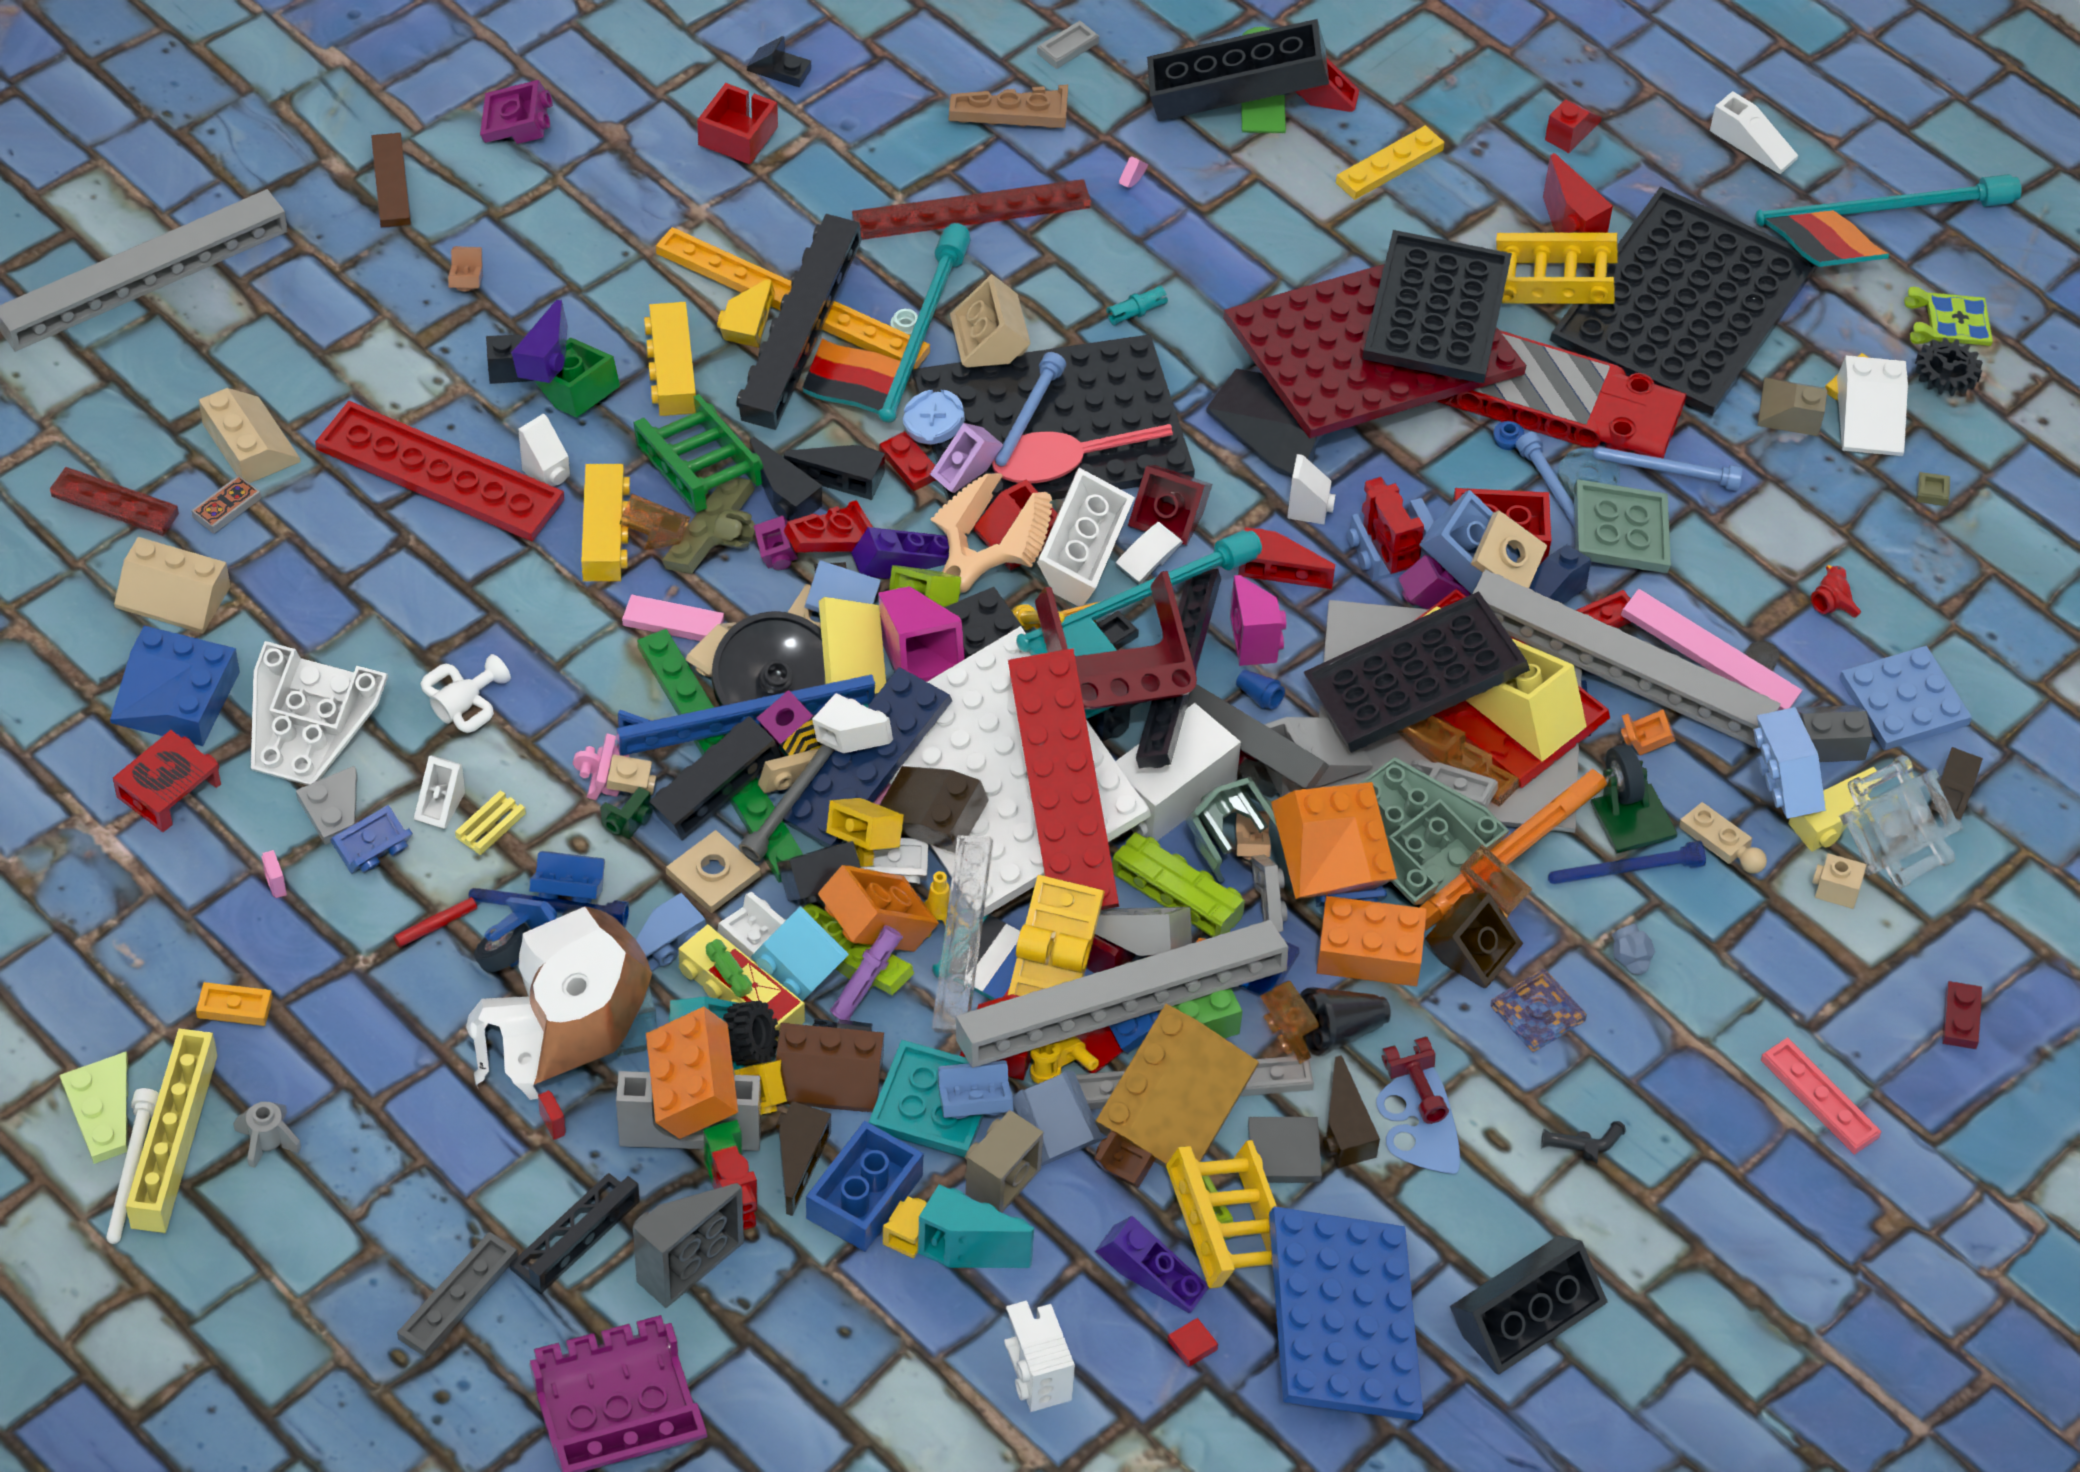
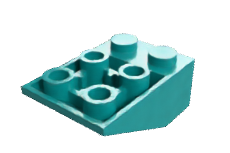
(972, 1233)

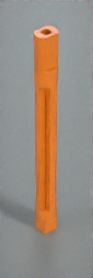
(1520, 840)

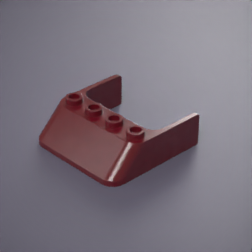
(1132, 673)

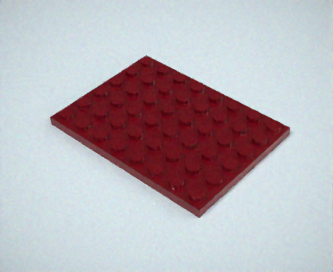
(1313, 352)

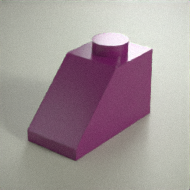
(1428, 583)

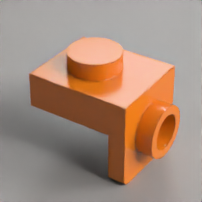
(1648, 732)

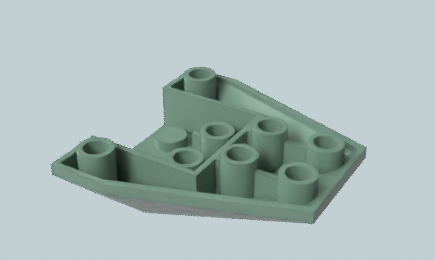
(1429, 828)

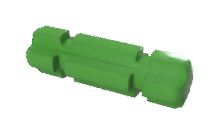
(728, 968)

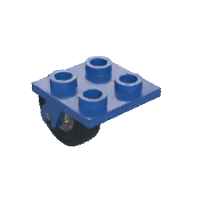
(504, 940)

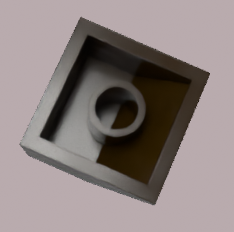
(1475, 938)

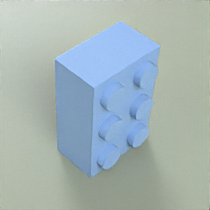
(1789, 763)

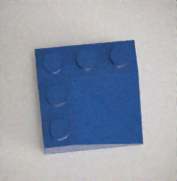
(174, 685)

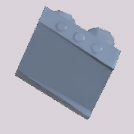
(1061, 1113)

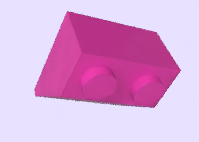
(1256, 623)

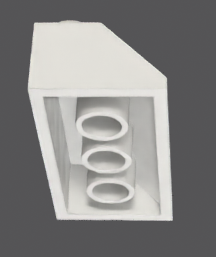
(1083, 536)

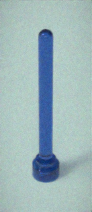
(1689, 855)
(617, 909)

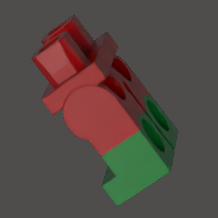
(728, 1166)

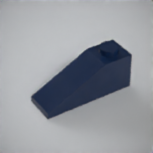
(1562, 574)

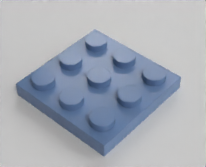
(1905, 697)

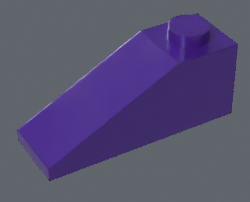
(543, 349)

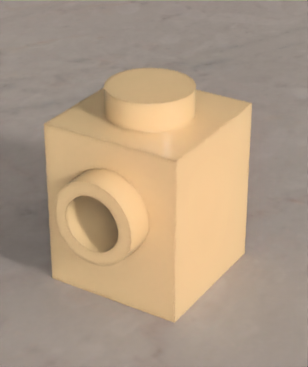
(1839, 880)

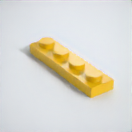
(1389, 162)

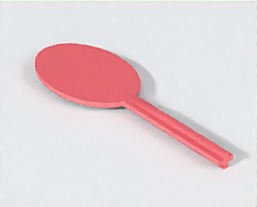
(1054, 454)

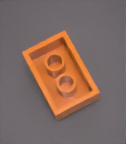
(869, 900)
(1371, 941)
(691, 1073)

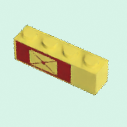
(698, 966)

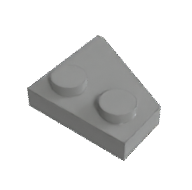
(330, 803)

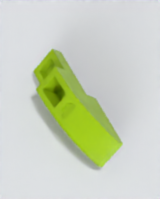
(888, 980)

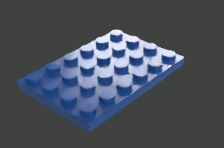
(1345, 1314)

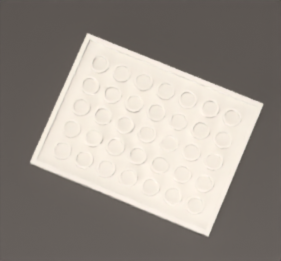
(984, 741)

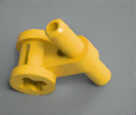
(1053, 1056)

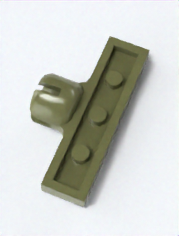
(715, 525)

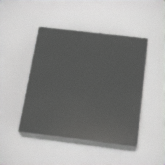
(1287, 1148)

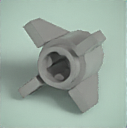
(266, 1130)

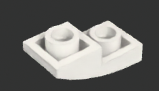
(1148, 552)

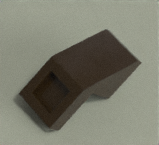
(1959, 779)

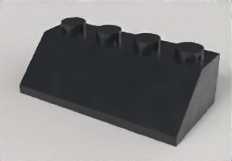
(1530, 1303)

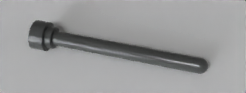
(755, 844)

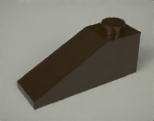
(1349, 1130)
(802, 1140)

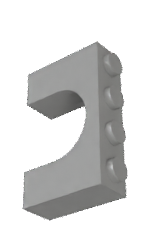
(638, 1123)

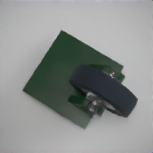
(1630, 805)

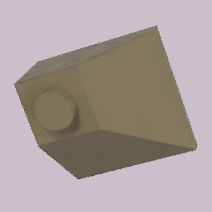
(1792, 406)

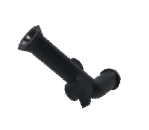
(1584, 1142)

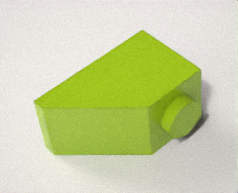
(935, 585)

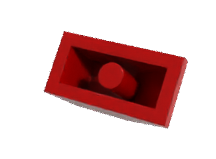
(1337, 95)
(1570, 125)

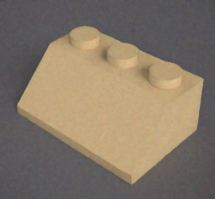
(990, 325)
(246, 434)
(171, 585)

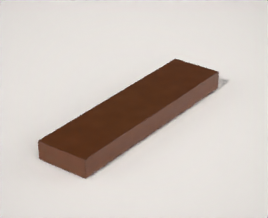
(390, 180)

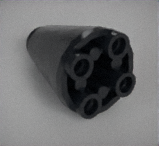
(1342, 1017)

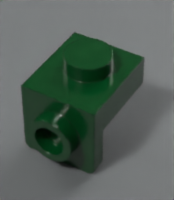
(632, 815)

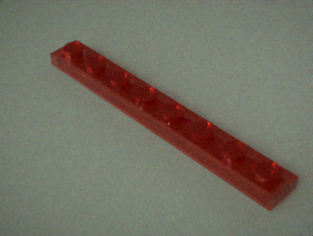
(972, 209)

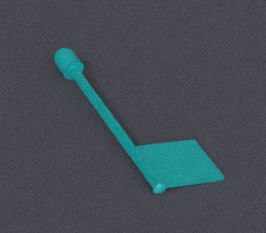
(1087, 638)

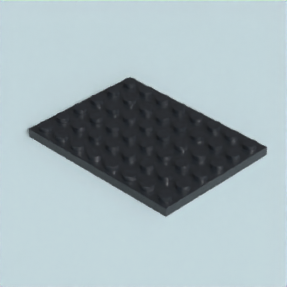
(1688, 299)
(1101, 394)

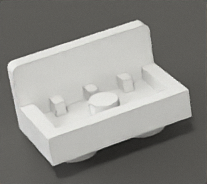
(907, 860)
(750, 925)

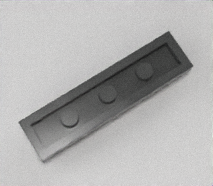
(457, 1294)

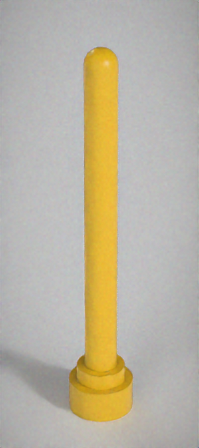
(1028, 615)

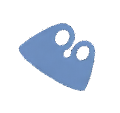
(1435, 1143)

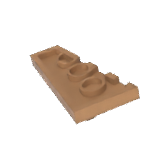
(1012, 108)

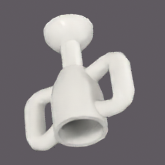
(461, 694)

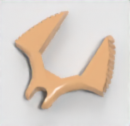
(1018, 546)

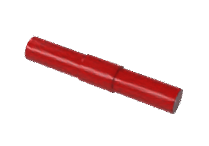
(435, 922)

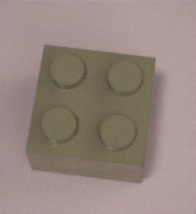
(1003, 1161)

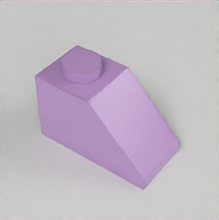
(966, 457)

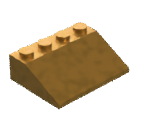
(1177, 1088)

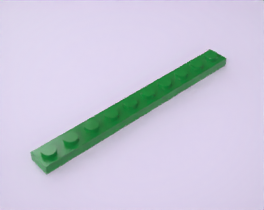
(688, 696)

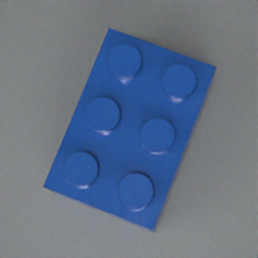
(864, 1185)

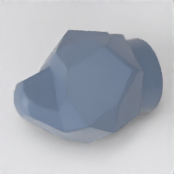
(1633, 949)

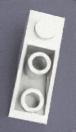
(1751, 132)

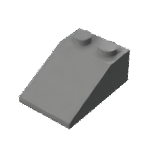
(1146, 929)

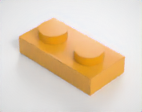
(234, 1004)

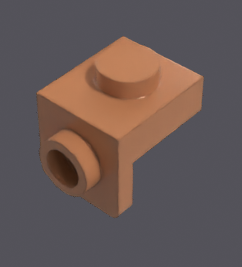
(466, 268)

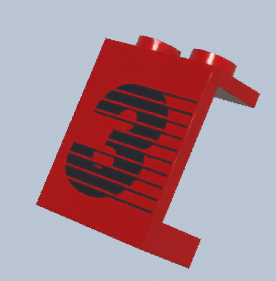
(164, 777)

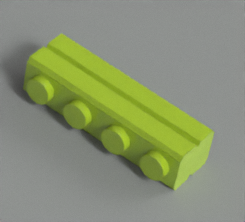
(1176, 884)

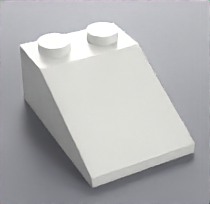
(1872, 405)

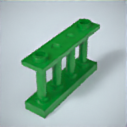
(681, 473)

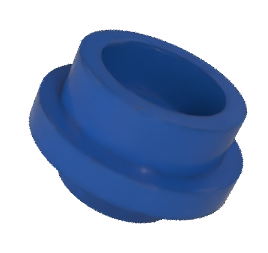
(1507, 434)

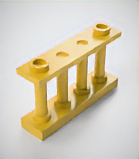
(1559, 248)
(1200, 1217)

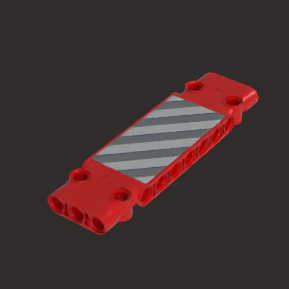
(1579, 401)

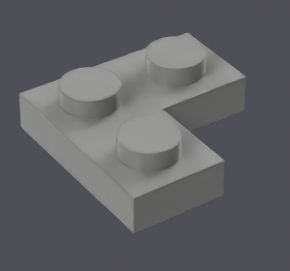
(1268, 881)

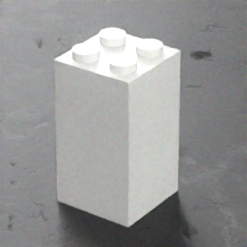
(1201, 761)

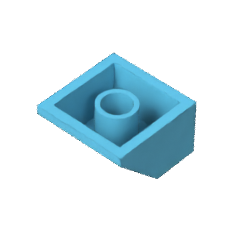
(799, 954)

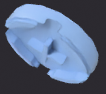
(933, 416)

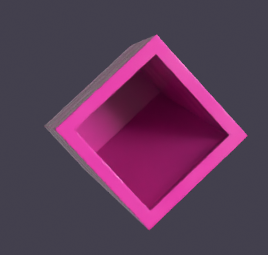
(919, 633)

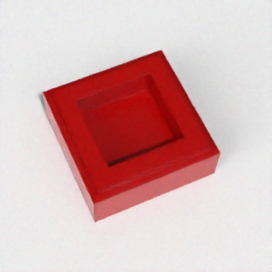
(551, 1114)
(1192, 1342)

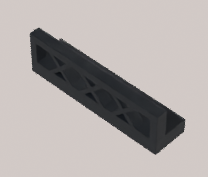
(578, 1237)

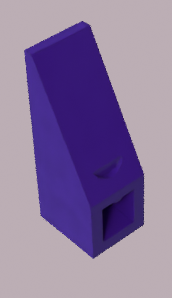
(882, 548)
(1149, 1263)

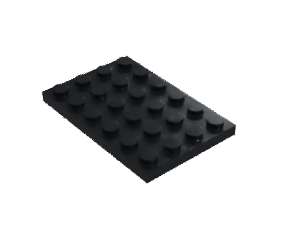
(1437, 306)
(1416, 671)

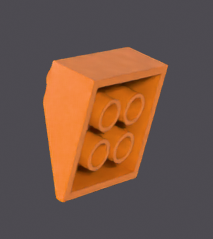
(1333, 840)

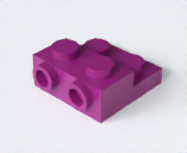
(516, 112)

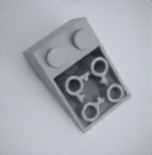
(1323, 741)

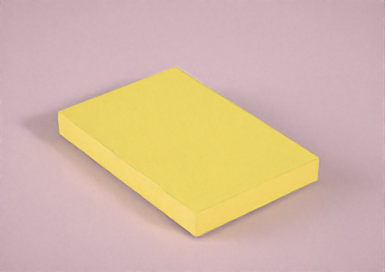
(851, 641)

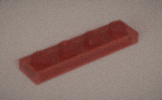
(114, 501)

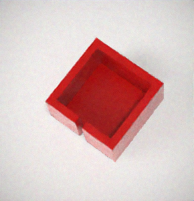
(730, 130)

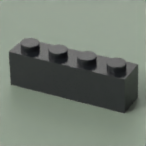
(714, 778)

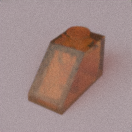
(1490, 875)

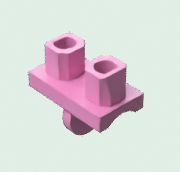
(598, 765)

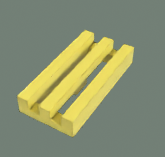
(486, 819)

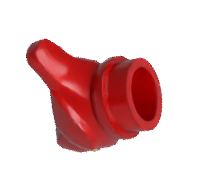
(1834, 593)

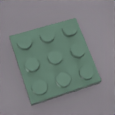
(1622, 526)

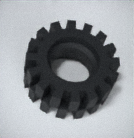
(751, 1032)

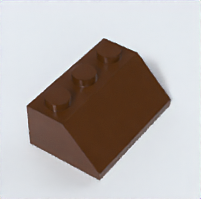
(830, 1066)

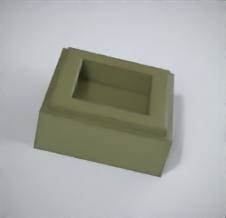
(1933, 489)

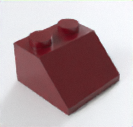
(1169, 499)

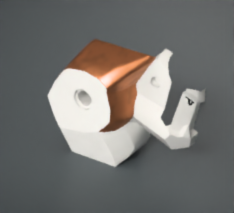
(582, 997)

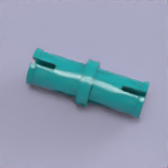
(1137, 305)

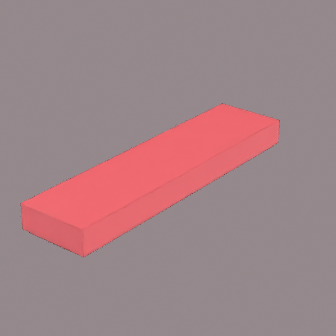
(1821, 1096)

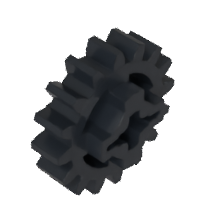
(1948, 366)

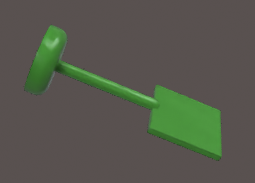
(1264, 114)

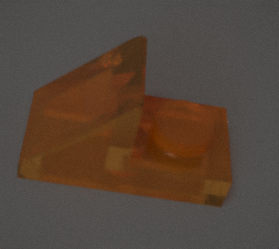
(660, 523)

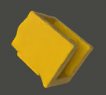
(770, 1081)
(903, 1227)

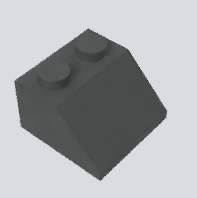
(1838, 732)

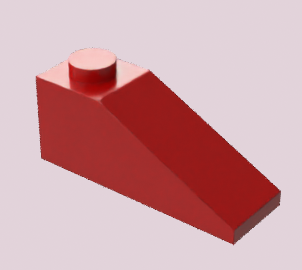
(1287, 562)

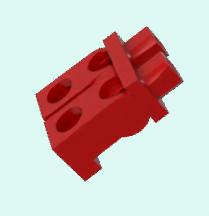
(1390, 526)

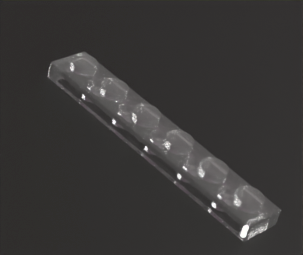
(962, 931)

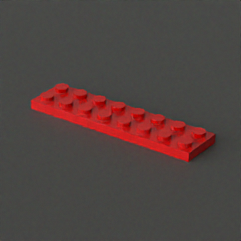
(440, 470)
(1062, 771)

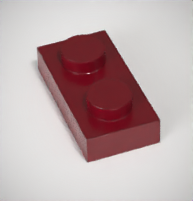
(1962, 1015)

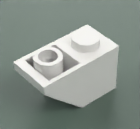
(851, 726)

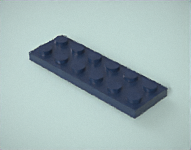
(864, 773)

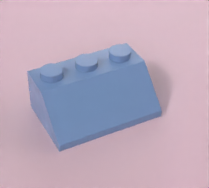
(1456, 537)

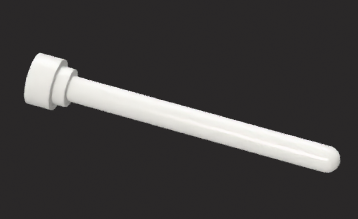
(143, 1103)

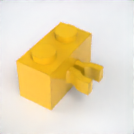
(866, 825)

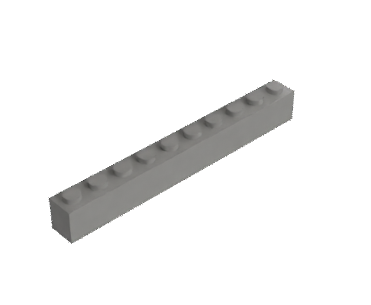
(141, 270)
(1625, 659)
(1120, 993)

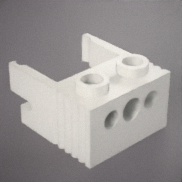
(1039, 1357)

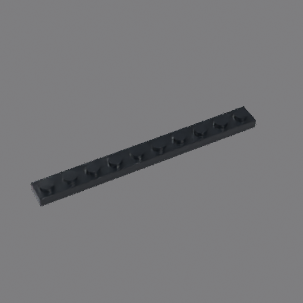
(1167, 714)

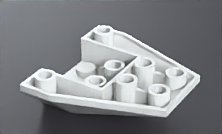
(306, 712)

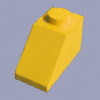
(747, 315)

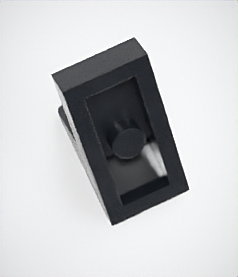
(776, 64)

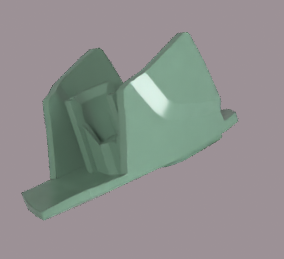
(1218, 805)

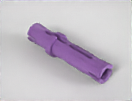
(873, 962)

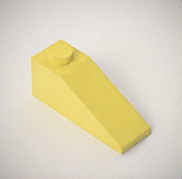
(1826, 827)

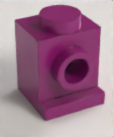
(773, 544)

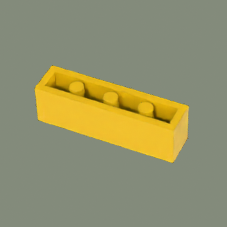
(672, 358)
(602, 512)

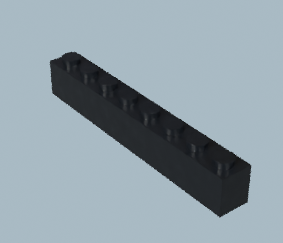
(799, 321)

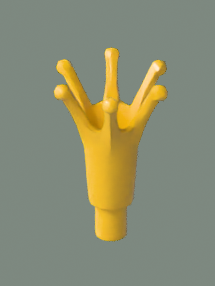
(938, 897)

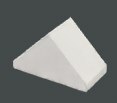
(440, 792)

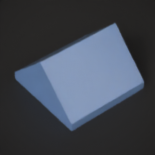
(842, 584)

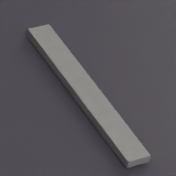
(1270, 1077)

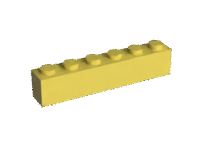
(171, 1131)

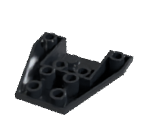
(1261, 421)

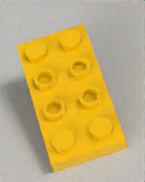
(1056, 935)

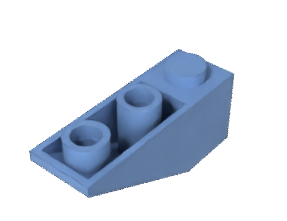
(668, 929)

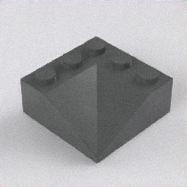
(686, 1240)

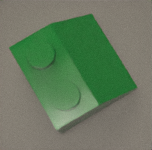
(584, 379)

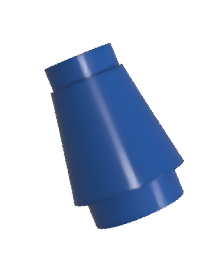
(1262, 689)

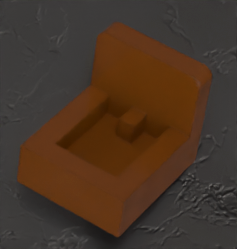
(1123, 1159)

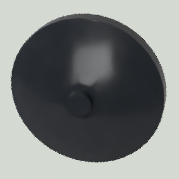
(767, 658)

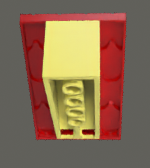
(1529, 717)

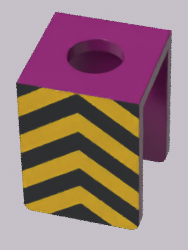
(790, 725)

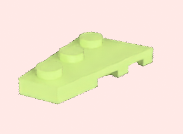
(100, 1105)

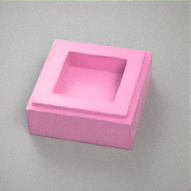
(273, 874)

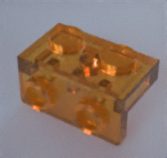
(1289, 1017)

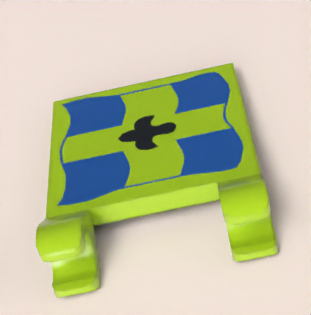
(1950, 318)

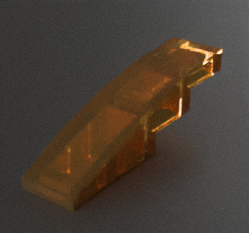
(1448, 746)

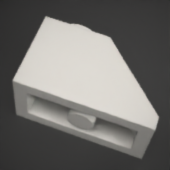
(543, 452)
(1309, 493)

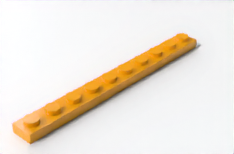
(743, 275)

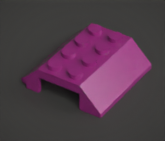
(615, 1396)

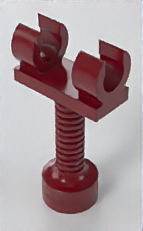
(1432, 1107)

